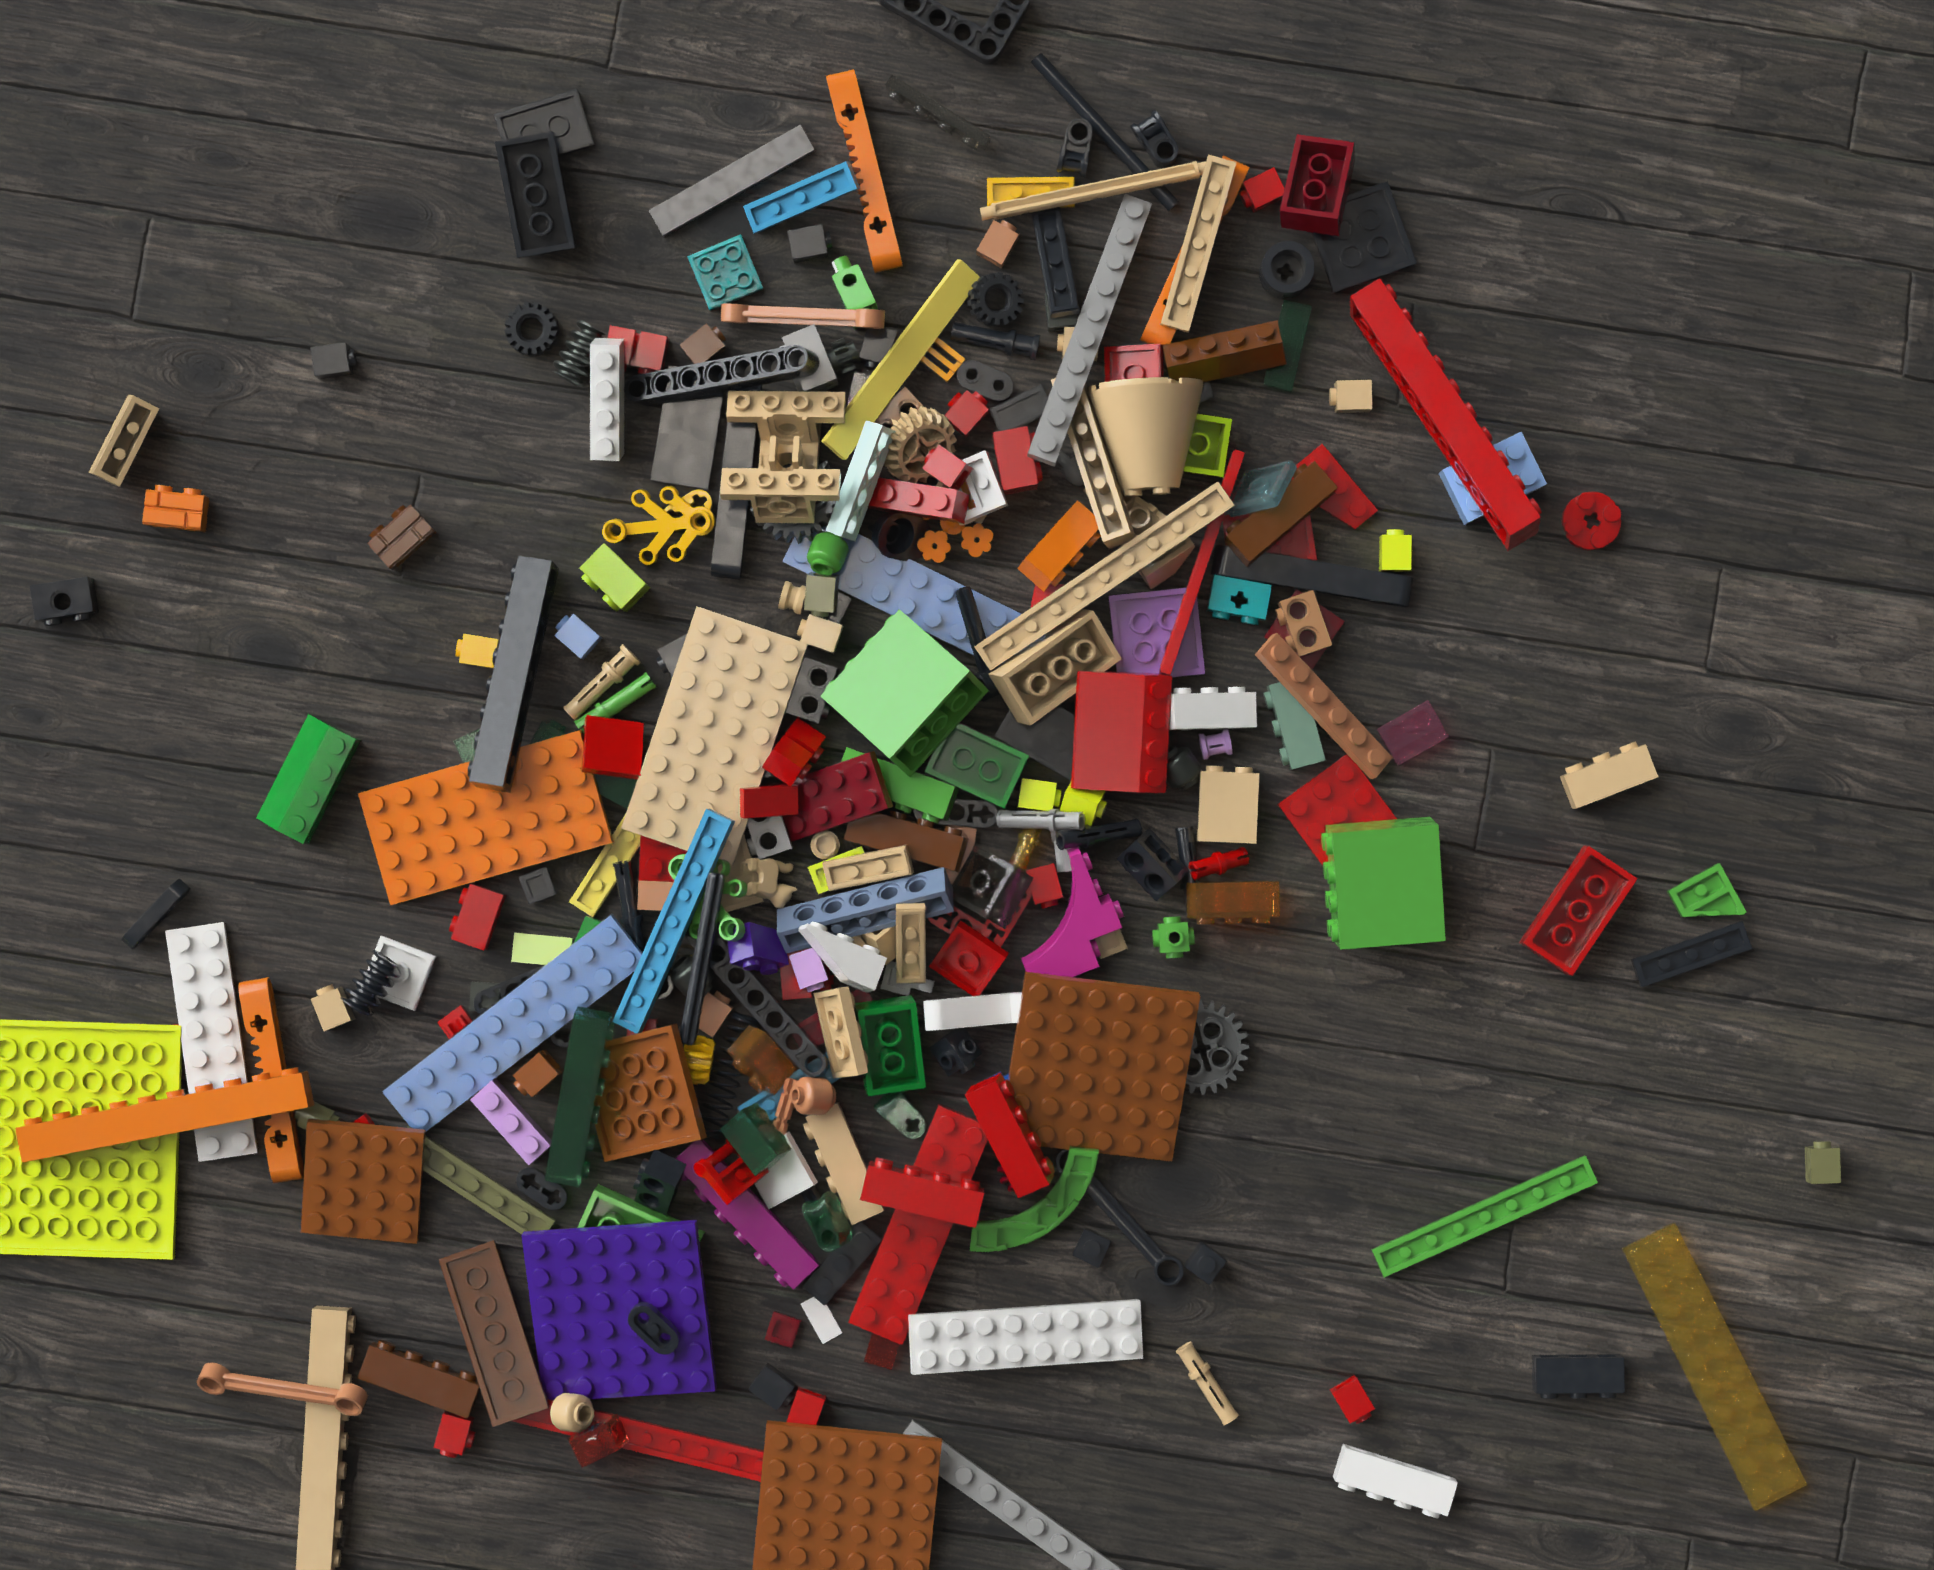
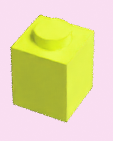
(1395, 551)
(1038, 795)
(1085, 801)

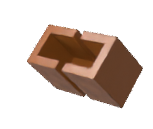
(537, 1074)

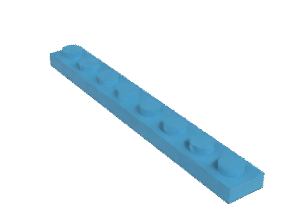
(673, 921)

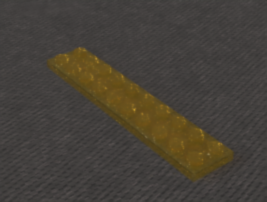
(1714, 1366)

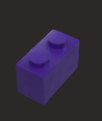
(758, 950)

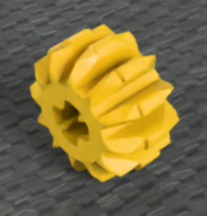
(700, 1059)

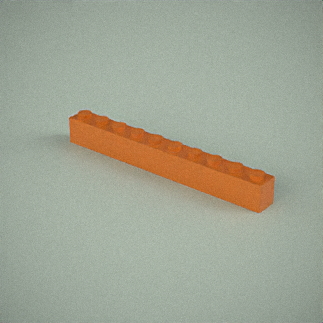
(164, 1116)

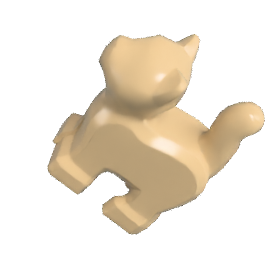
(765, 879)

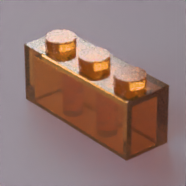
(1233, 901)

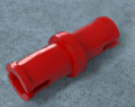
(1218, 863)

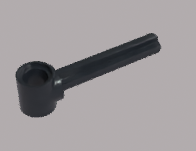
(976, 635)

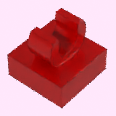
(455, 1021)

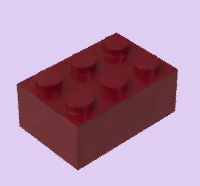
(1317, 185)

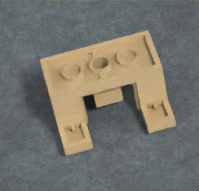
(788, 435)

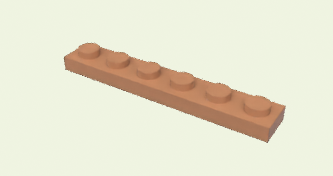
(1323, 706)

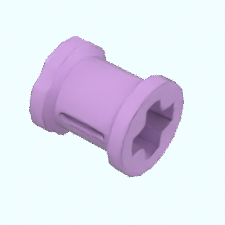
(1215, 744)

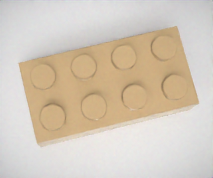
(1047, 669)

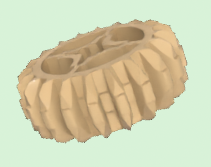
(912, 441)

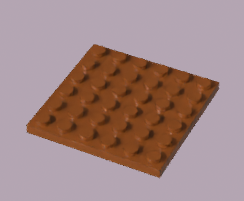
(1103, 1063)
(845, 1499)

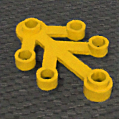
(664, 525)

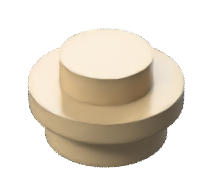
(825, 844)

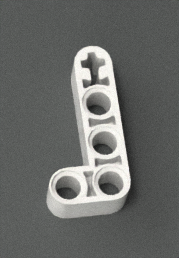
(971, 1011)

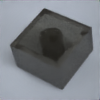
(990, 886)

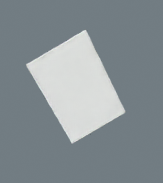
(821, 1319)

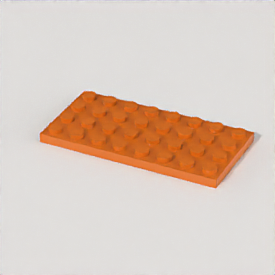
(450, 833)

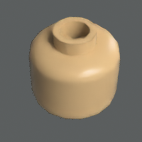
(572, 1412)

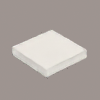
(414, 969)
(786, 1177)

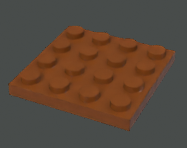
(647, 1095)
(363, 1181)

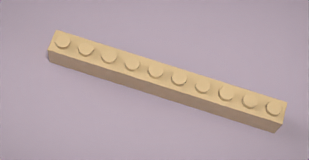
(324, 1442)

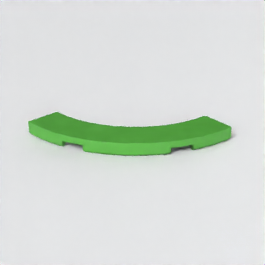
(1046, 1214)

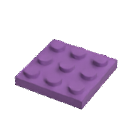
(1143, 629)

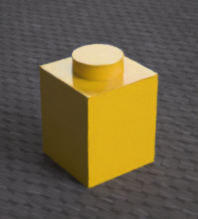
(476, 650)

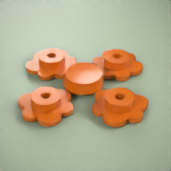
(968, 533)

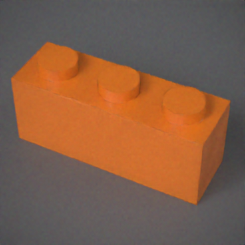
(1061, 547)

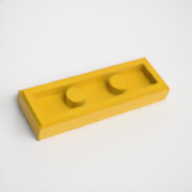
(1020, 187)

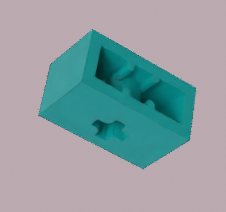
(1225, 588)

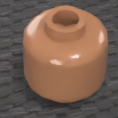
(813, 1095)

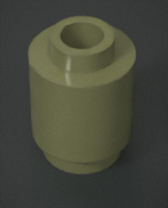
(314, 1112)

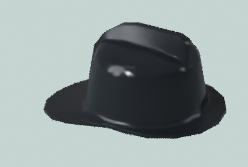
(898, 535)

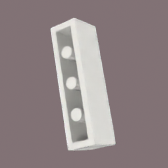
(607, 399)
(1394, 1480)

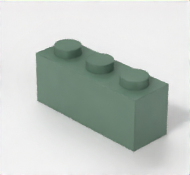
(1295, 728)

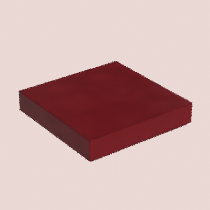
(1307, 639)

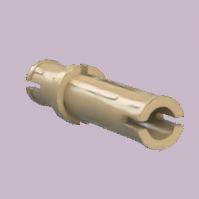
(1188, 1354)

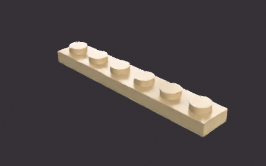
(1198, 243)

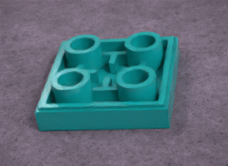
(725, 272)

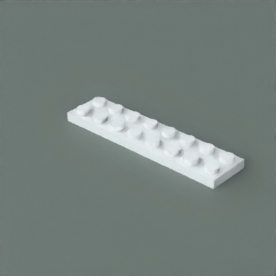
(209, 1029)
(1025, 1336)

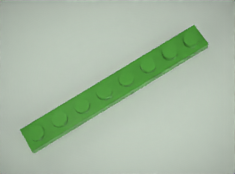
(1484, 1216)

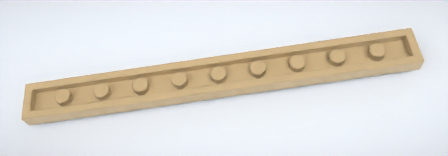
(1104, 576)

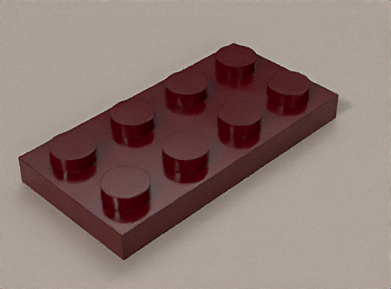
(838, 796)

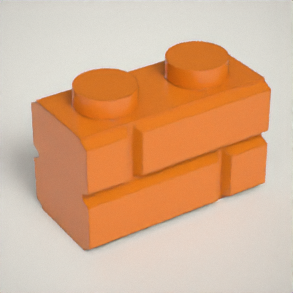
(175, 509)

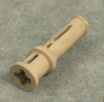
(611, 673)

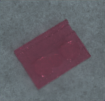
(1412, 732)

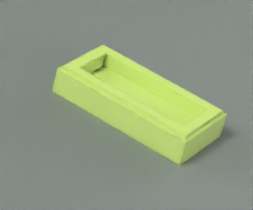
(538, 948)

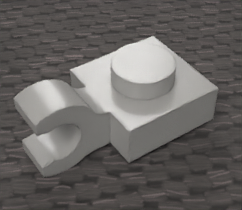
(889, 982)

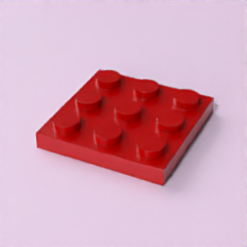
(1333, 797)

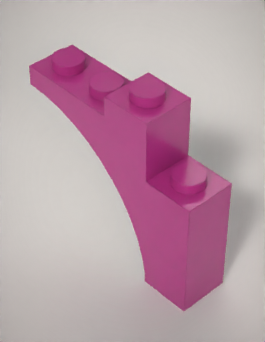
(1086, 917)

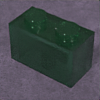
(756, 1139)

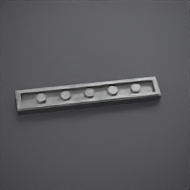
(731, 180)

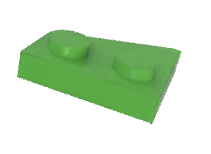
(1706, 895)

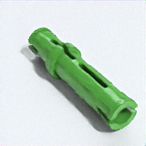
(619, 700)

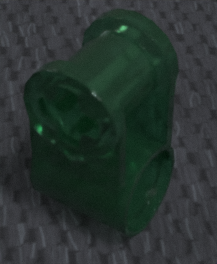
(897, 1109)
(828, 1221)

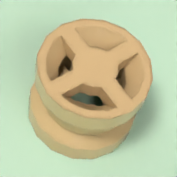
(792, 597)

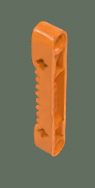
(845, 96)
(1154, 332)
(258, 1000)

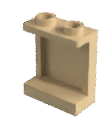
(1228, 805)

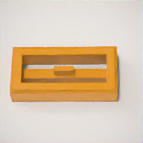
(953, 367)

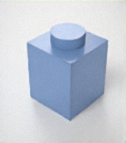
(577, 635)

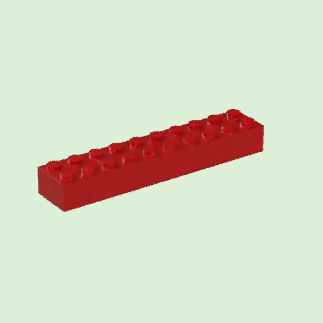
(1445, 414)

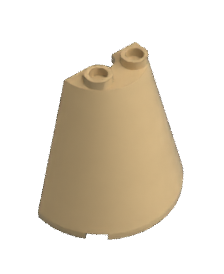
(1147, 429)

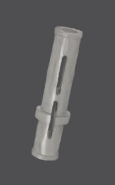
(1049, 820)

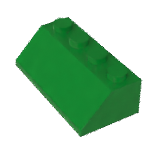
(308, 779)

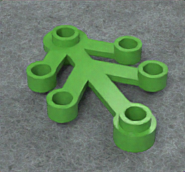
(726, 921)

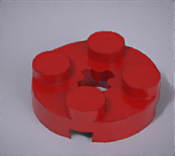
(1575, 526)

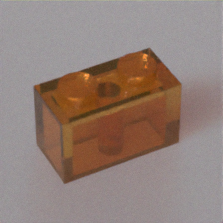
(760, 1060)

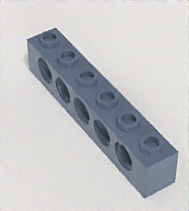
(866, 908)

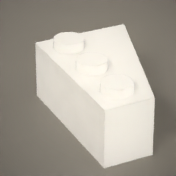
(1212, 709)

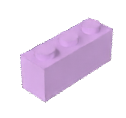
(512, 1121)

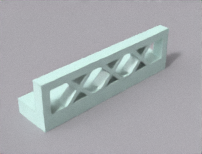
(860, 481)

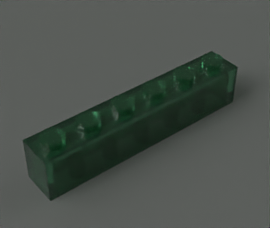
(579, 1097)

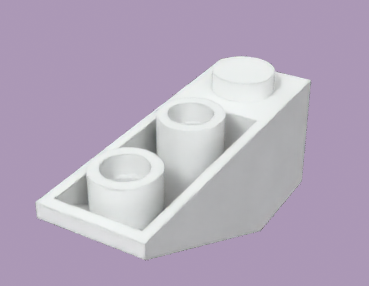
(849, 962)

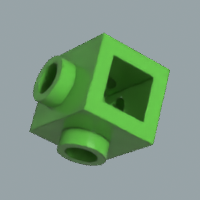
(1161, 937)

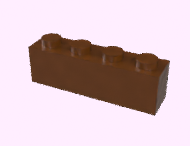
(1226, 353)
(1266, 527)
(924, 842)
(420, 1379)

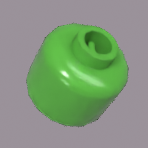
(827, 553)

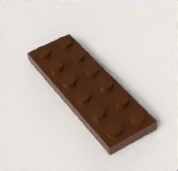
(494, 1333)

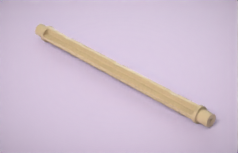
(1093, 190)

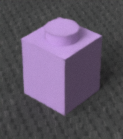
(809, 969)

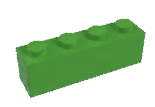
(915, 792)

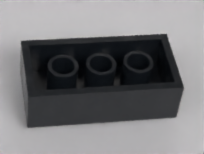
(535, 194)

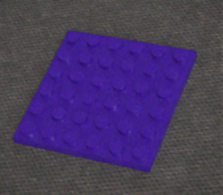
(581, 1302)

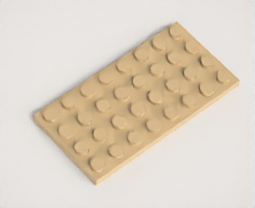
(714, 729)

